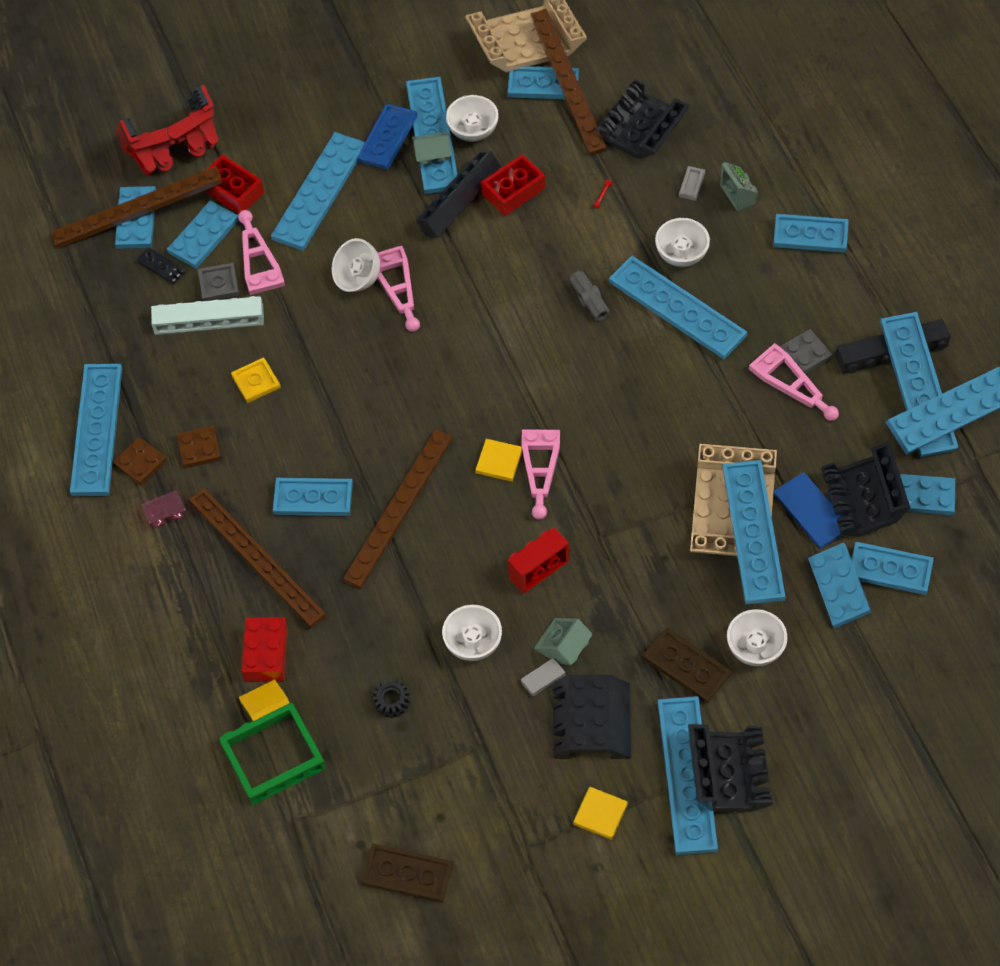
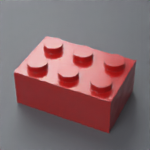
(513, 185)
(239, 186)
(538, 560)
(264, 649)

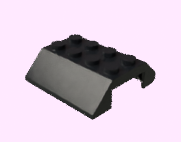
(641, 121)
(867, 492)
(592, 716)
(728, 770)

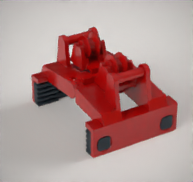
(152, 148)

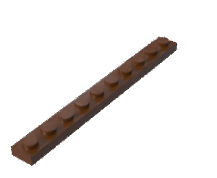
(568, 82)
(136, 207)
(397, 509)
(257, 558)

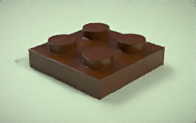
(198, 447)
(140, 461)

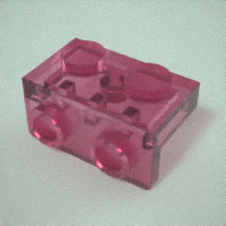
(163, 508)

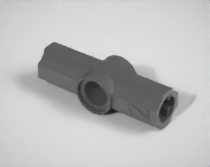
(589, 296)

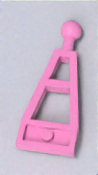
(390, 259)
(265, 280)
(775, 357)
(540, 441)

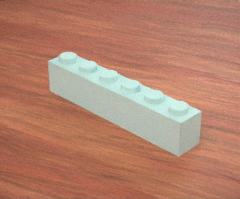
(207, 315)

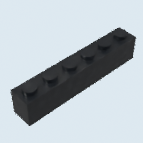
(458, 194)
(874, 351)

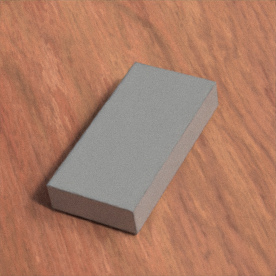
(692, 183)
(542, 677)

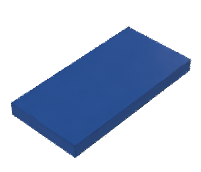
(387, 136)
(809, 509)

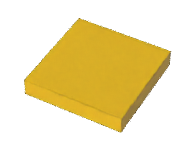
(255, 380)
(499, 460)
(264, 700)
(600, 813)

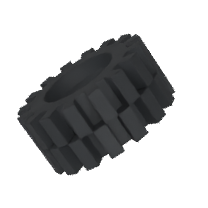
(391, 687)

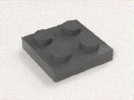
(218, 282)
(807, 351)

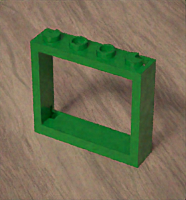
(285, 779)

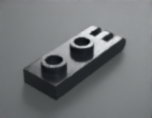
(160, 265)

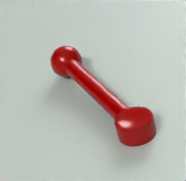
(608, 183)

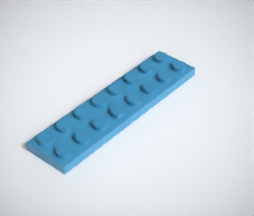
(428, 100)
(318, 192)
(678, 307)
(914, 371)
(947, 412)
(96, 430)
(753, 532)
(691, 822)

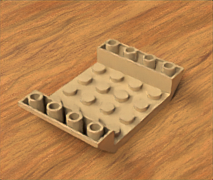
(513, 40)
(711, 518)

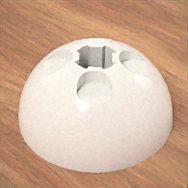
(472, 118)
(682, 242)
(355, 265)
(472, 624)
(761, 630)

